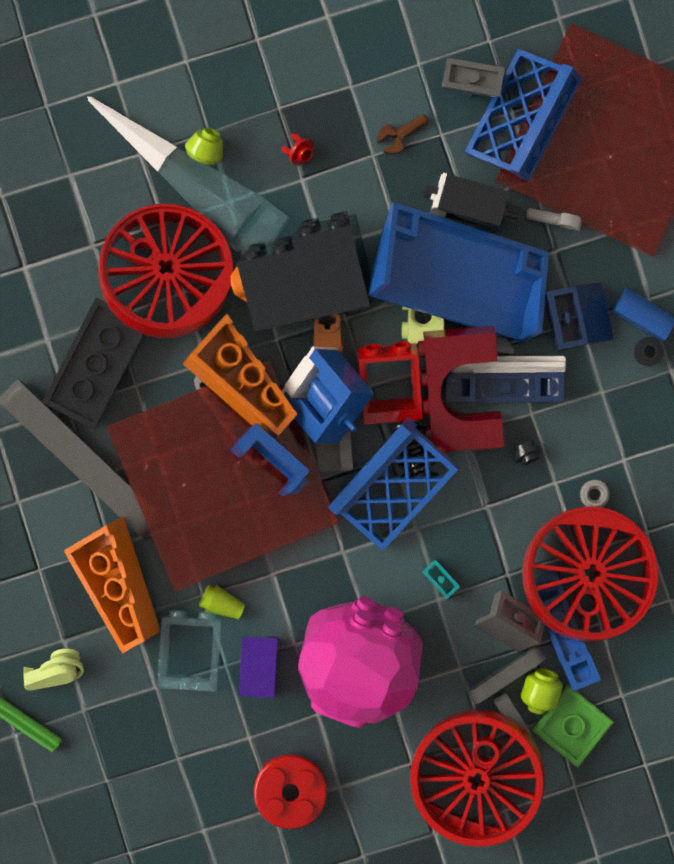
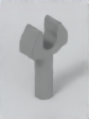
(563, 220)

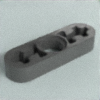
(507, 674)

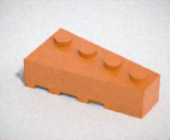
(240, 379)
(115, 583)

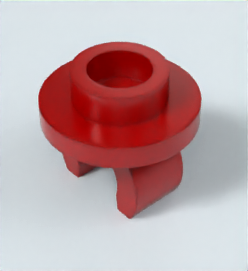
(301, 151)

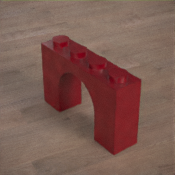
(443, 353)

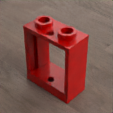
(393, 409)

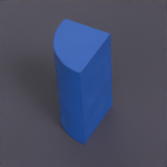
(644, 315)

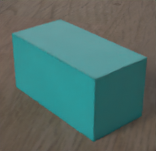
(440, 579)

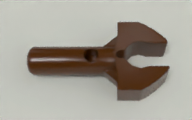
(401, 133)

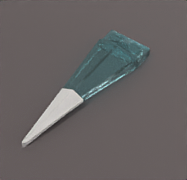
(233, 208)

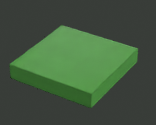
(573, 726)

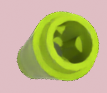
(220, 602)

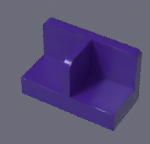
(258, 666)

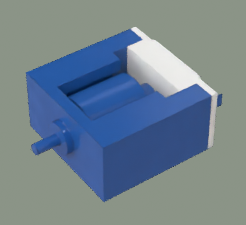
(326, 394)

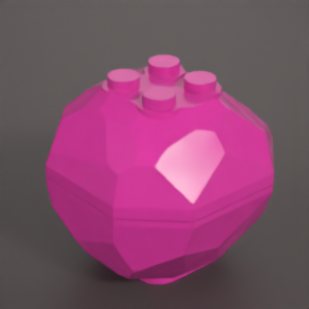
(360, 662)

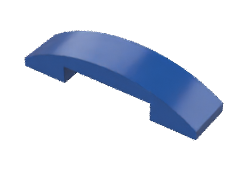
(571, 653)

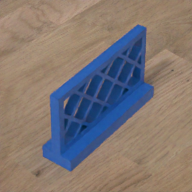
(545, 118)
(375, 467)

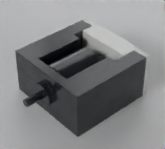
(469, 202)

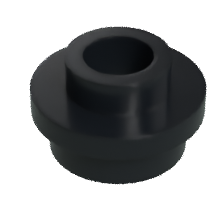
(642, 358)
(527, 452)

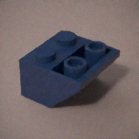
(578, 316)

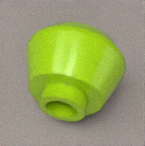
(205, 146)

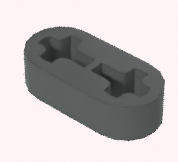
(507, 708)

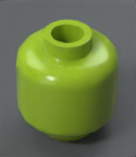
(541, 690)

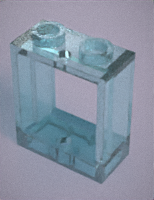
(187, 682)

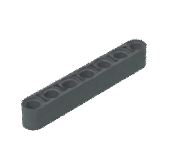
(74, 453)

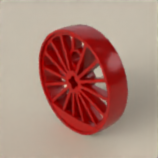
(208, 305)
(597, 518)
(458, 827)

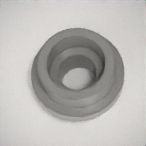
(601, 487)

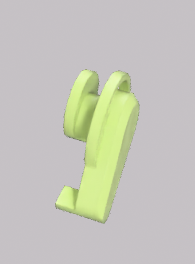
(55, 672)

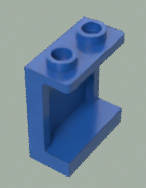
(276, 455)

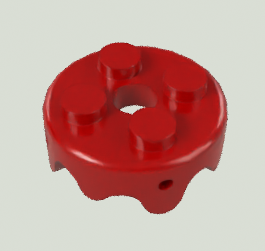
(295, 770)

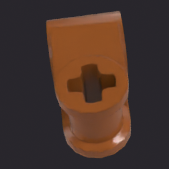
(328, 337)

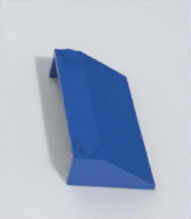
(460, 273)

